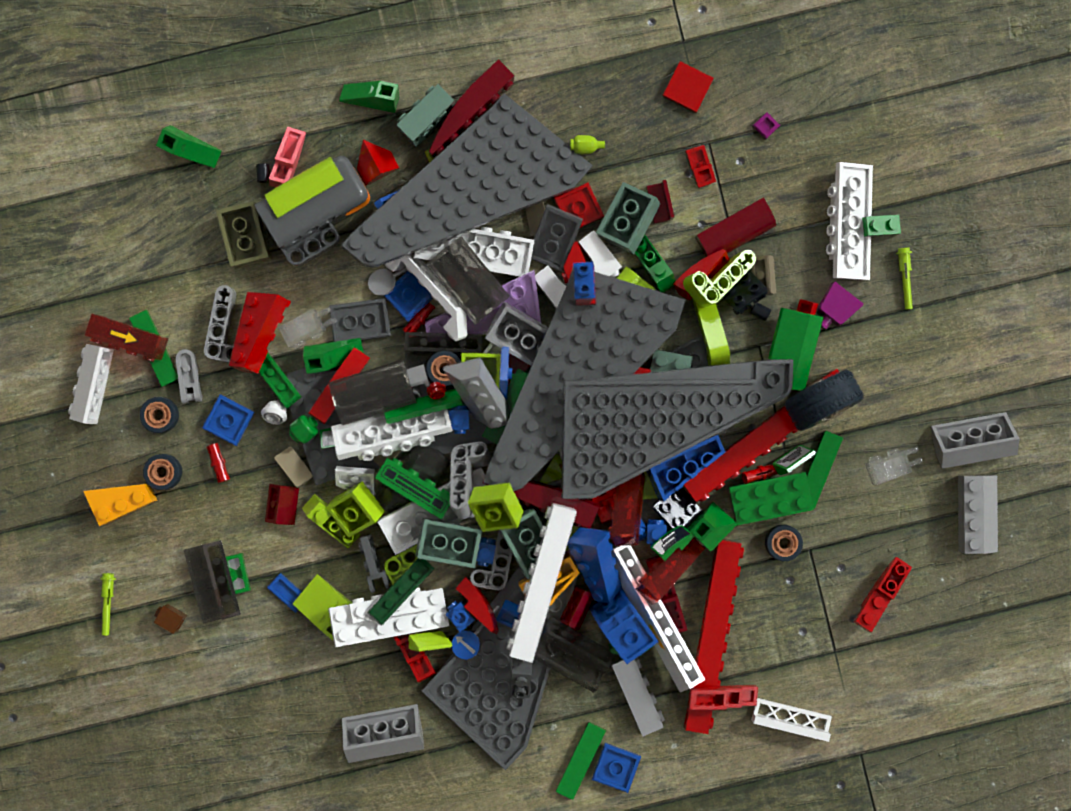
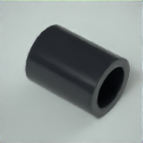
(263, 172)
(760, 311)

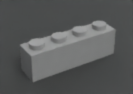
(637, 695)

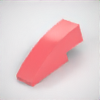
(287, 157)

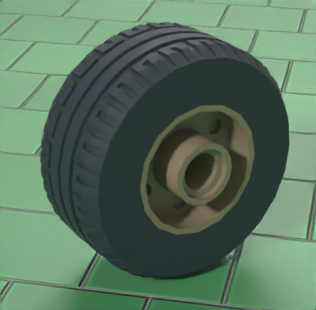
(824, 400)

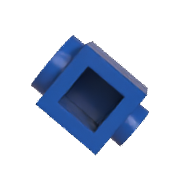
(459, 419)
(655, 530)
(486, 551)
(459, 615)

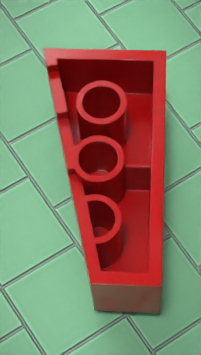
(256, 330)

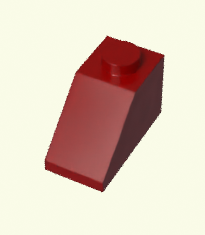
(574, 256)

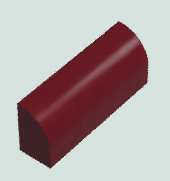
(737, 228)

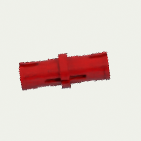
(419, 319)
(218, 463)
(750, 476)

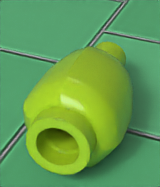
(585, 144)

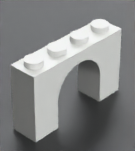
(596, 251)

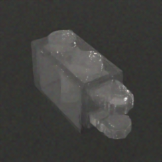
(305, 327)
(891, 465)

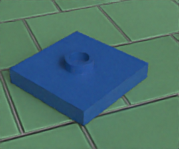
(409, 296)
(505, 371)
(228, 420)
(616, 767)

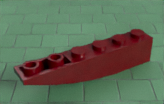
(472, 104)
(543, 495)

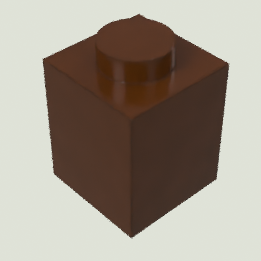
(169, 618)

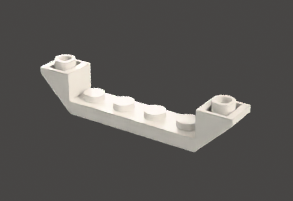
(457, 325)

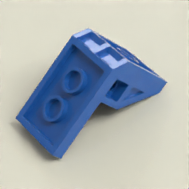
(623, 627)

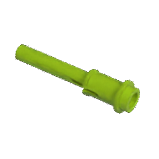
(904, 257)
(107, 593)

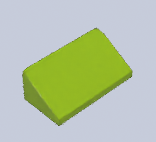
(429, 641)

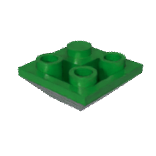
(712, 526)

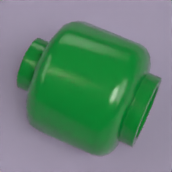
(303, 429)

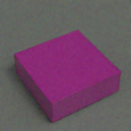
(766, 125)

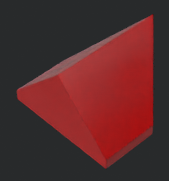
(375, 162)

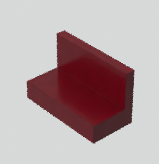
(665, 211)
(281, 504)
(577, 608)

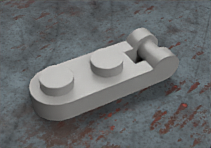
(188, 376)

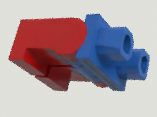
(584, 283)

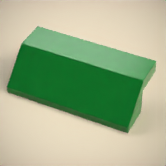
(796, 340)

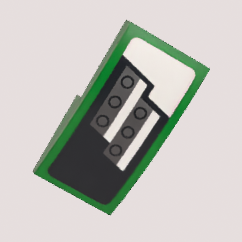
(668, 543)

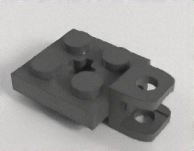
(372, 562)

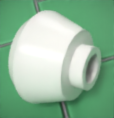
(274, 412)

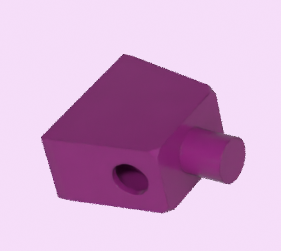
(837, 305)

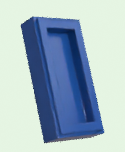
(285, 591)

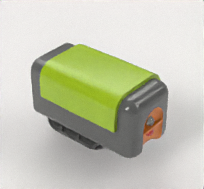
(310, 205)

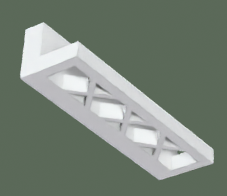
(793, 727)

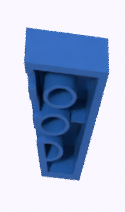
(678, 470)
(596, 562)

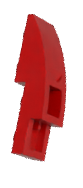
(882, 593)

